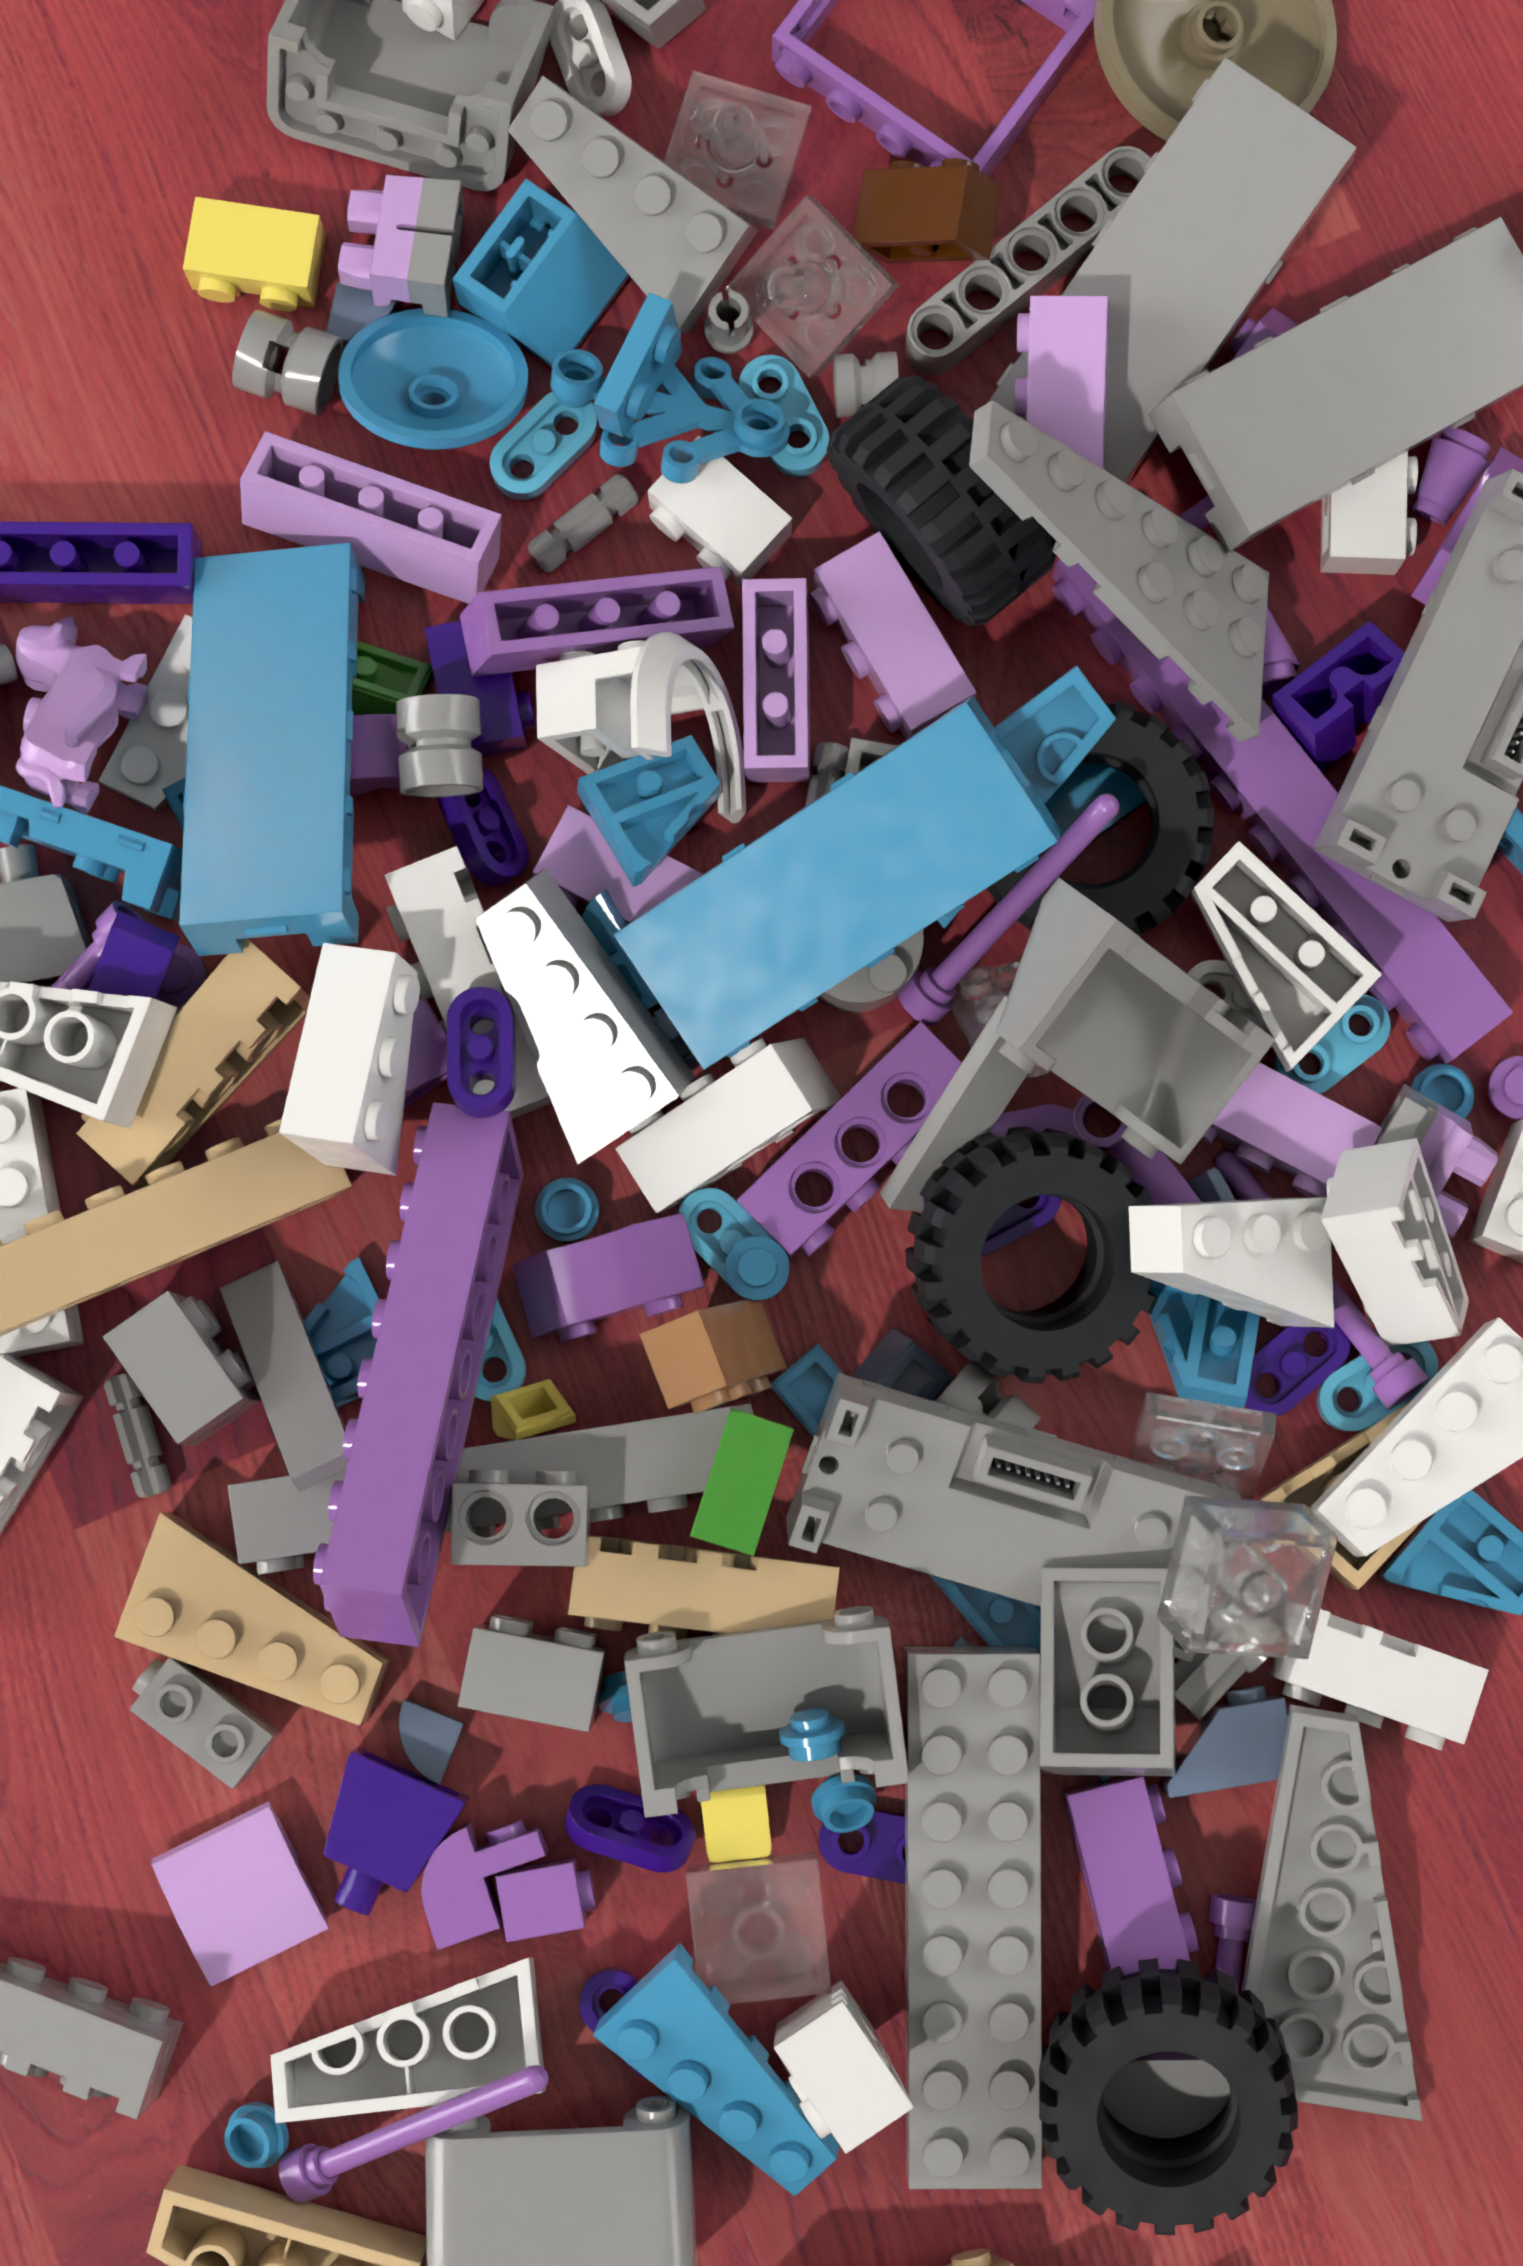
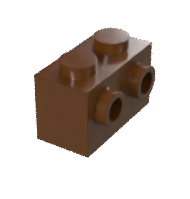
(927, 212)

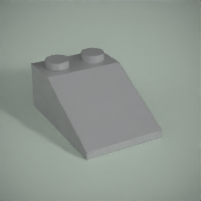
(1105, 1673)

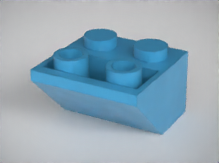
(539, 275)

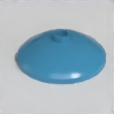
(433, 379)

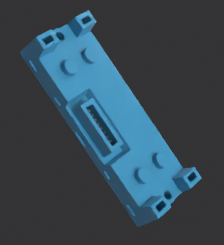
(271, 748)
(99, 849)
(839, 884)

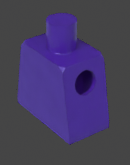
(386, 1827)

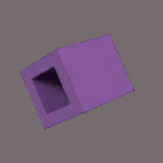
(544, 1898)

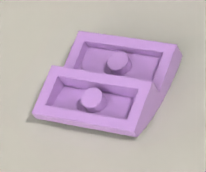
(239, 1894)

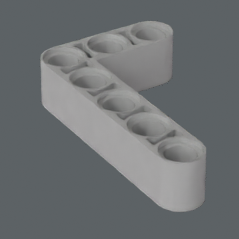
(1008, 283)

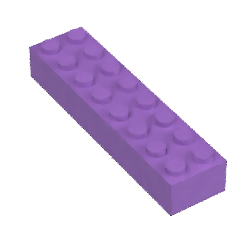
(420, 1378)

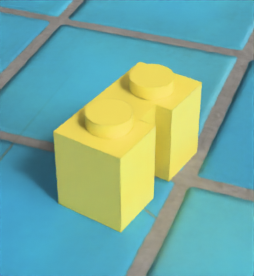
(254, 252)

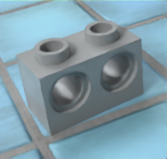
(520, 1539)

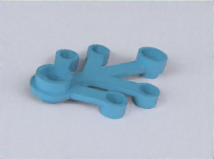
(745, 425)

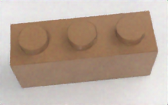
(714, 1355)

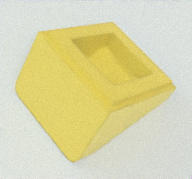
(530, 1411)
(737, 1824)

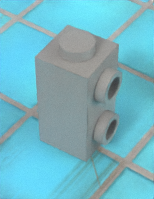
(202, 1719)

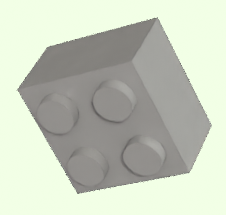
(183, 1367)
(534, 1673)

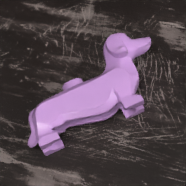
(76, 711)

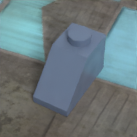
(1232, 1745)

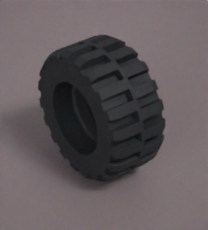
(913, 482)
(1179, 823)
(953, 1234)
(1182, 2176)

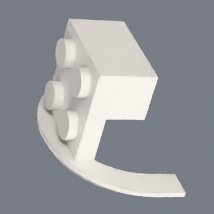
(622, 706)

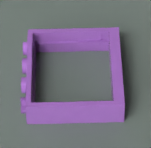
(895, 129)

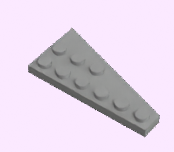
(1149, 564)
(1324, 1928)

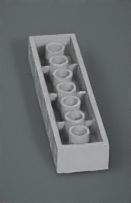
(621, 1463)
(973, 1917)

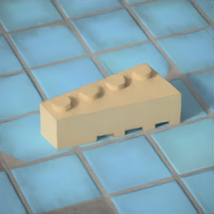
(205, 1058)
(697, 1589)
(229, 1620)

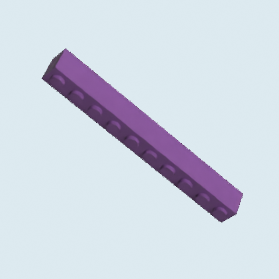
(1286, 806)

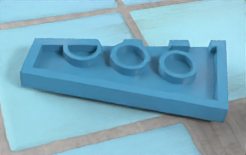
(1053, 734)
(701, 2059)

